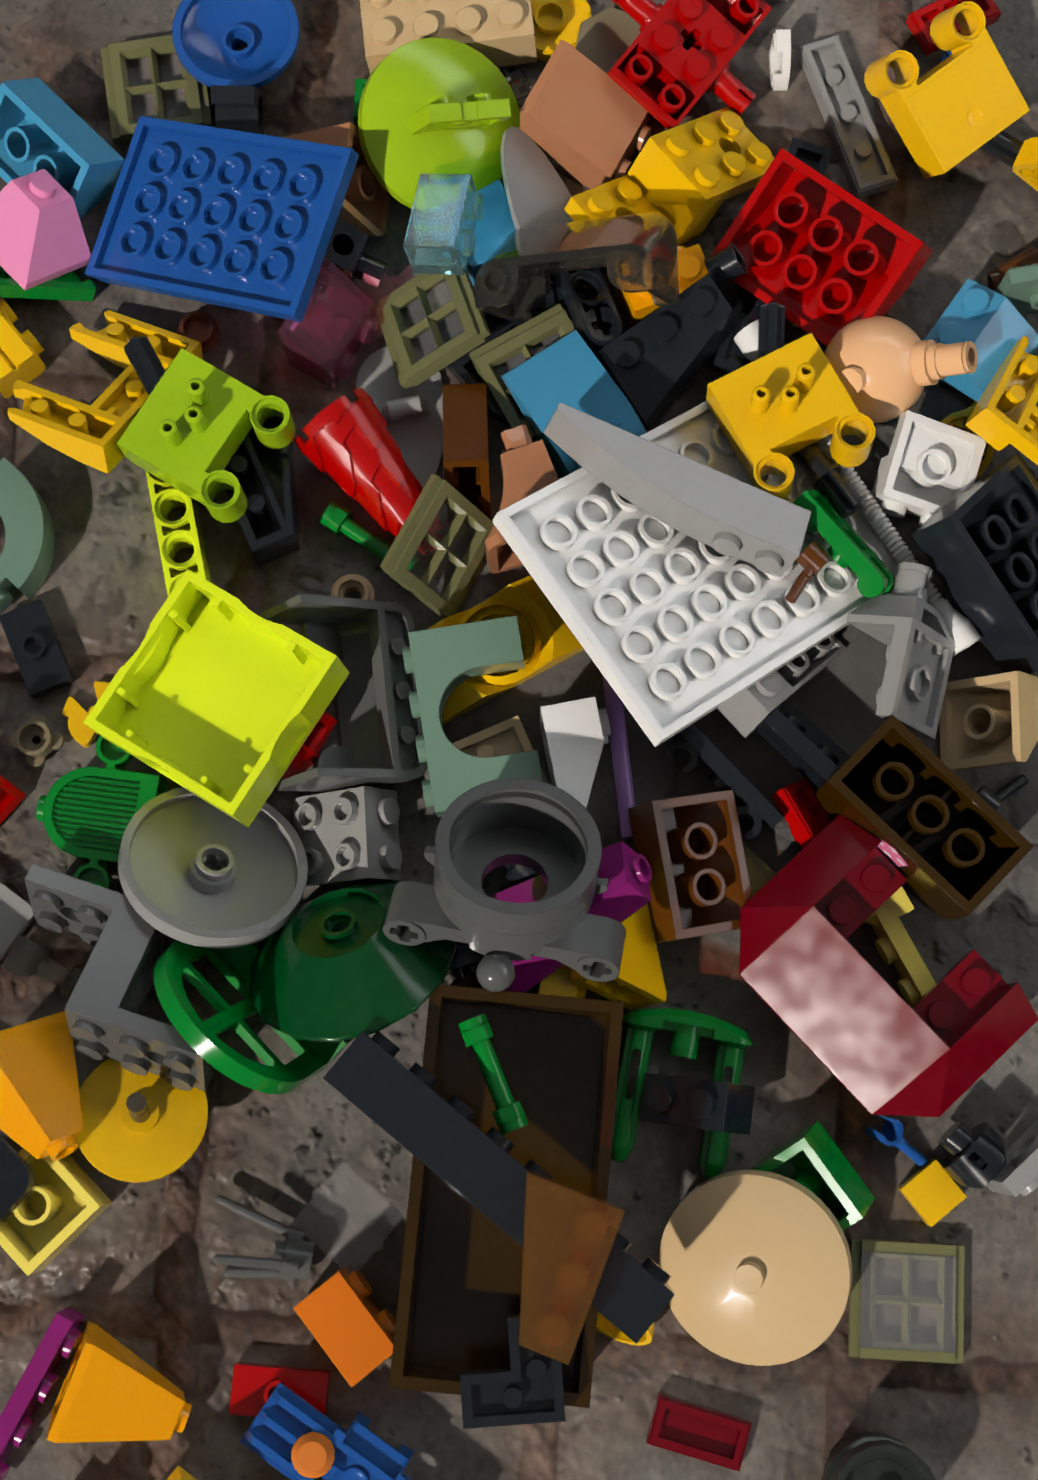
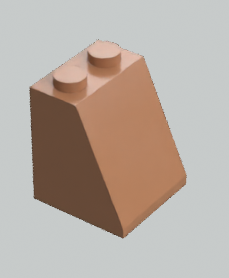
(583, 119)

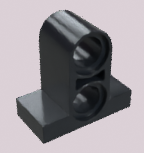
(239, 108)

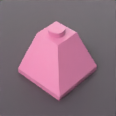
(39, 230)

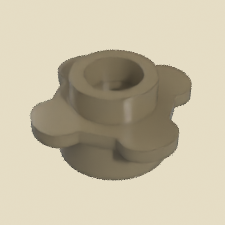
(27, 731)

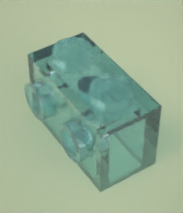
(443, 224)

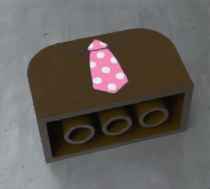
(928, 821)

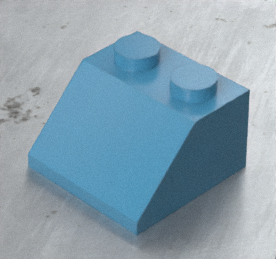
(988, 322)

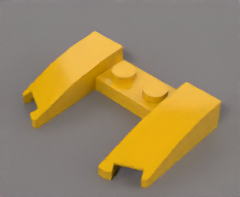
(1007, 406)
(93, 430)

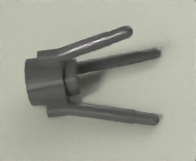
(290, 1258)

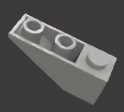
(757, 702)

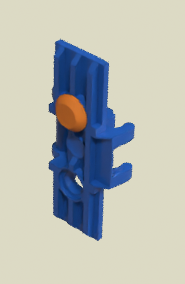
(311, 1445)

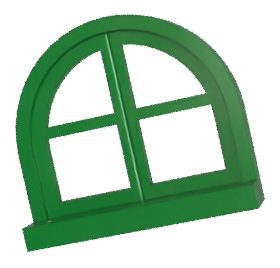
(202, 1035)

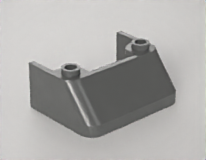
(372, 701)

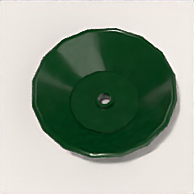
(337, 970)

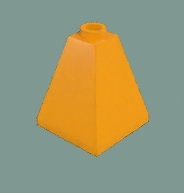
(40, 1087)
(114, 1396)

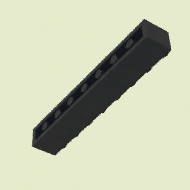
(481, 1167)

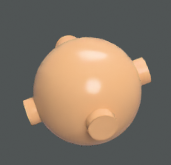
(889, 365)

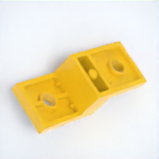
(682, 175)

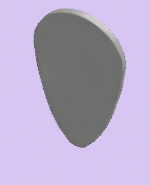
(531, 183)
(411, 414)

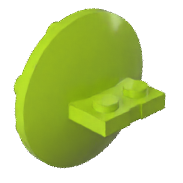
(434, 112)

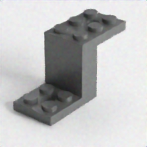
(115, 979)

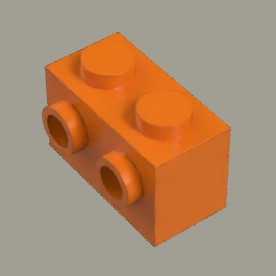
(349, 1324)

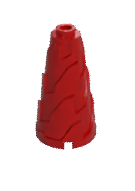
(362, 458)

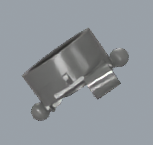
(526, 826)

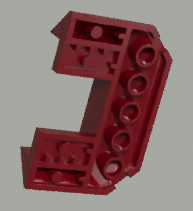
(843, 1010)

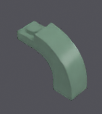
(28, 536)

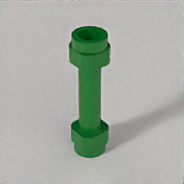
(339, 520)
(508, 1113)

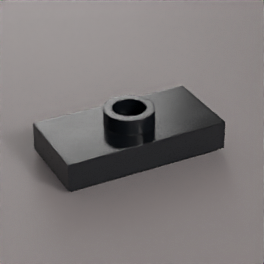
(36, 649)

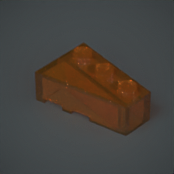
(563, 1260)

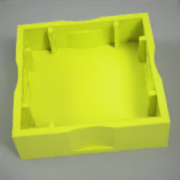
(218, 697)

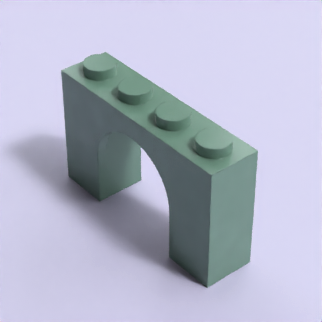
(440, 663)

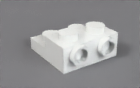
(926, 467)

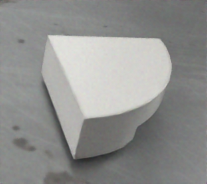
(780, 59)

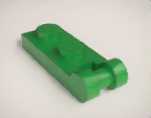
(846, 545)

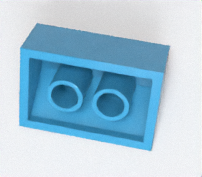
(48, 135)

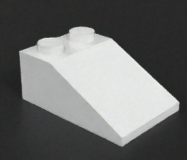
(574, 743)

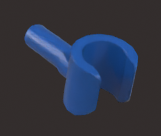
(893, 1136)

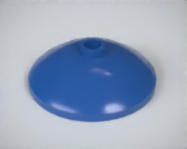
(211, 30)

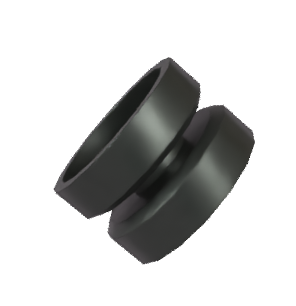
(874, 1458)

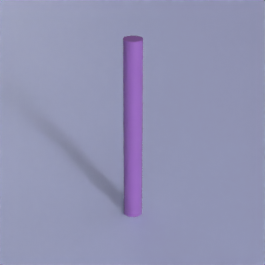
(620, 758)

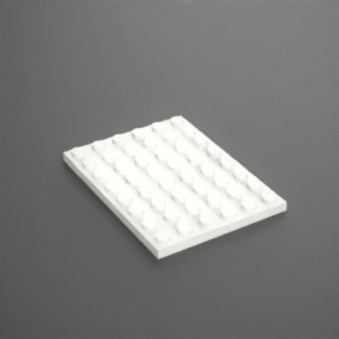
(663, 611)

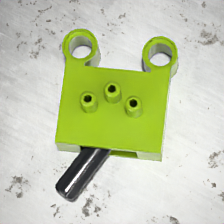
(196, 426)

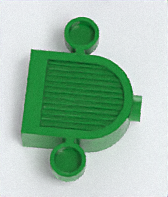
(92, 808)

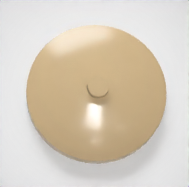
(756, 1267)

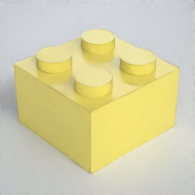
(52, 1214)

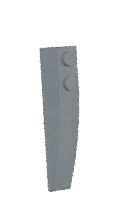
(685, 493)

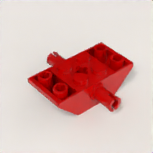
(685, 53)

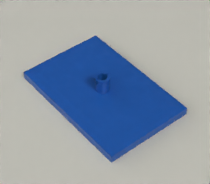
(222, 216)

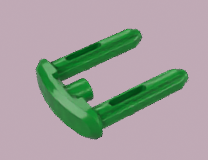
(686, 1033)

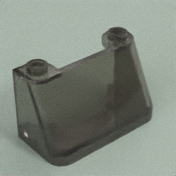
(634, 248)

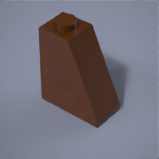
(467, 442)

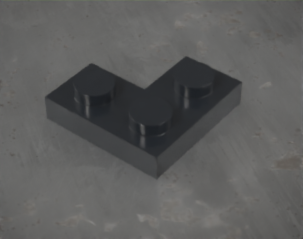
(516, 1395)

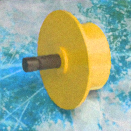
(139, 1123)

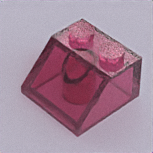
(332, 328)

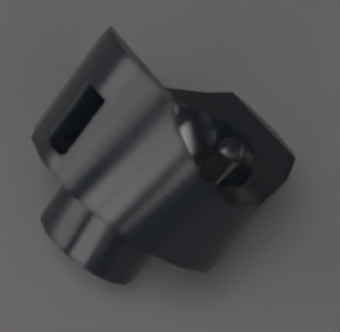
(961, 1143)

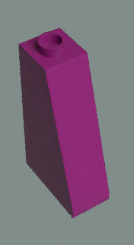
(625, 894)

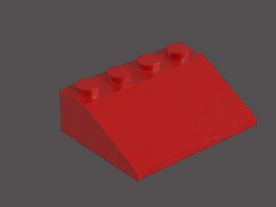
(820, 250)

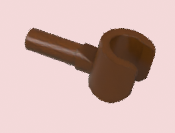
(812, 560)

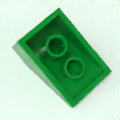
(823, 1169)

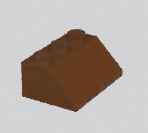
(694, 863)

